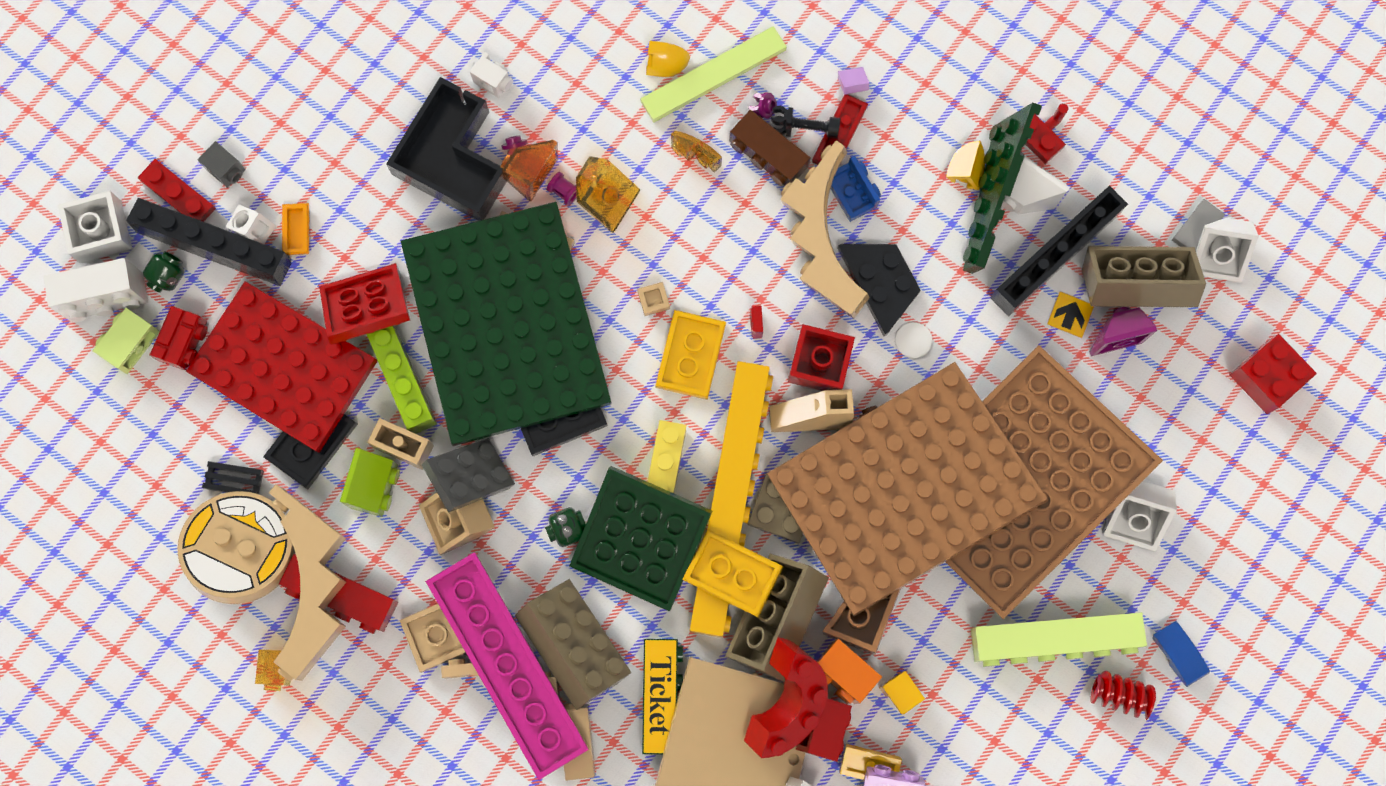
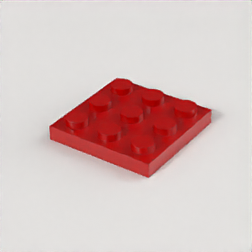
(363, 304)

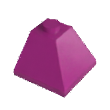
(1122, 330)

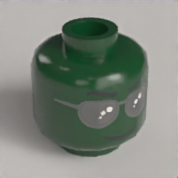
(163, 272)
(565, 526)

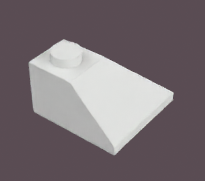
(1034, 190)
(1227, 249)

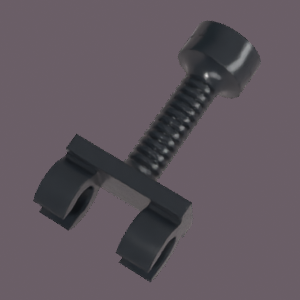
(830, 127)

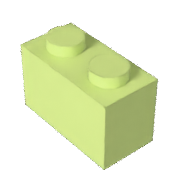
(125, 340)

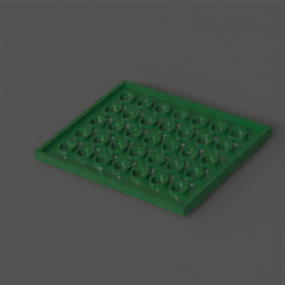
(505, 323)

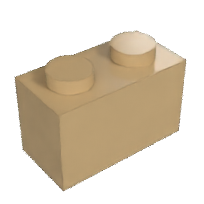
(400, 443)

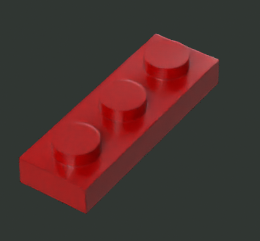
(175, 191)

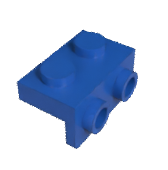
(855, 190)

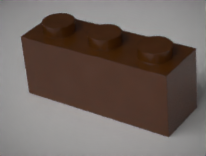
(768, 149)

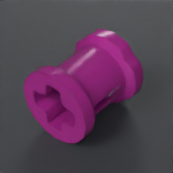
(562, 188)

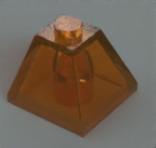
(530, 166)

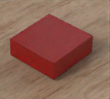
(756, 322)

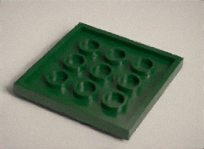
(640, 538)

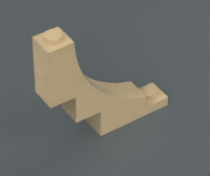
(314, 626)

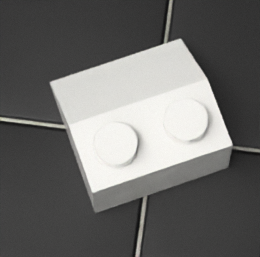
(1142, 516)

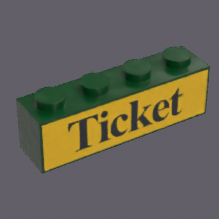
(659, 691)

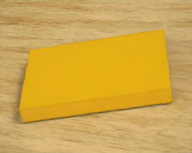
(690, 354)
(733, 573)

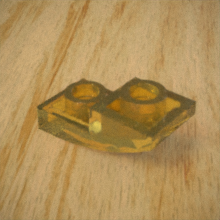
(689, 146)

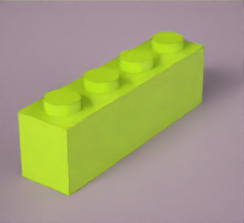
(402, 379)

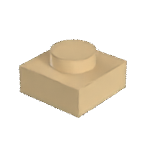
(653, 299)

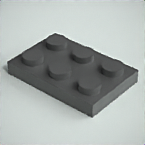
(468, 474)

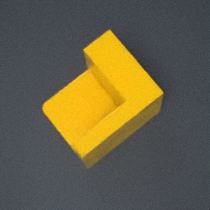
(902, 692)

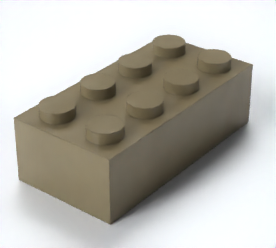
(1143, 276)
(783, 616)
(572, 644)

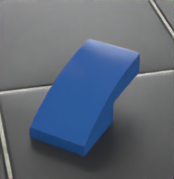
(1182, 653)

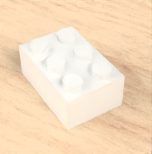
(95, 290)

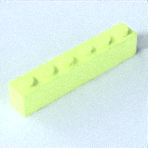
(1058, 637)

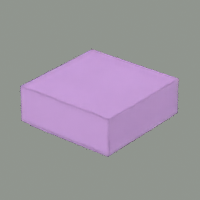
(853, 80)

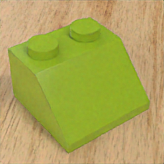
(370, 483)

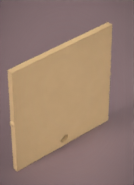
(710, 730)

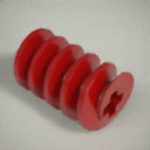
(1124, 693)

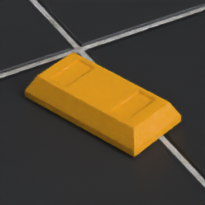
(295, 229)

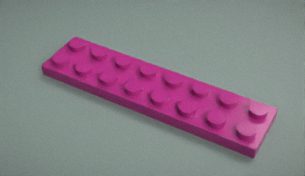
(507, 666)

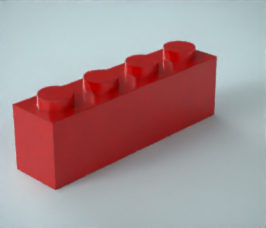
(352, 600)

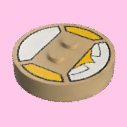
(235, 547)

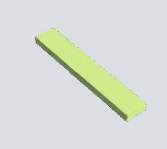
(713, 74)

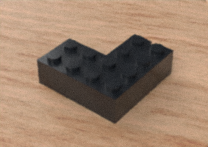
(437, 154)

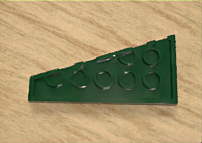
(1000, 174)

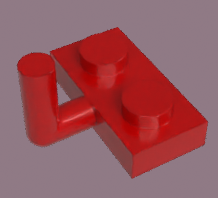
(1044, 141)

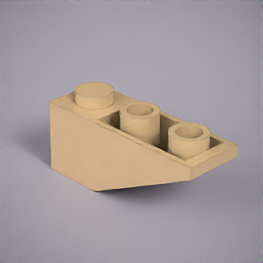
(814, 412)

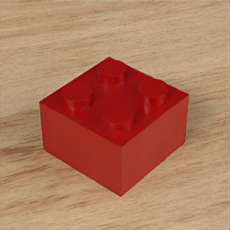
(821, 359)
(1273, 374)

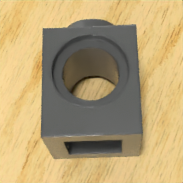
(221, 164)

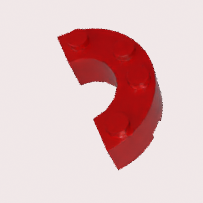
(798, 706)

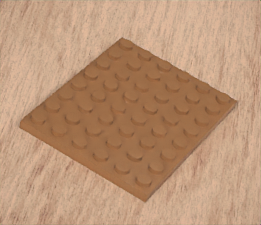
(1079, 460)
(906, 488)

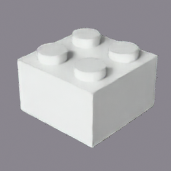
(94, 227)

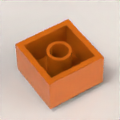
(847, 673)

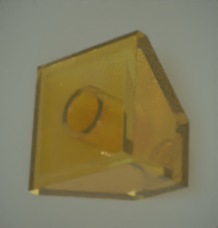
(605, 192)

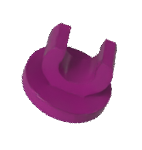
(765, 106)
(513, 143)

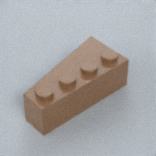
(865, 628)

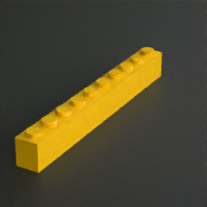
(734, 482)

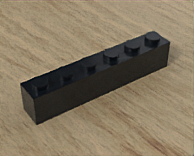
(209, 241)
(1058, 251)

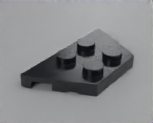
(885, 277)

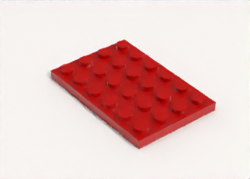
(281, 366)

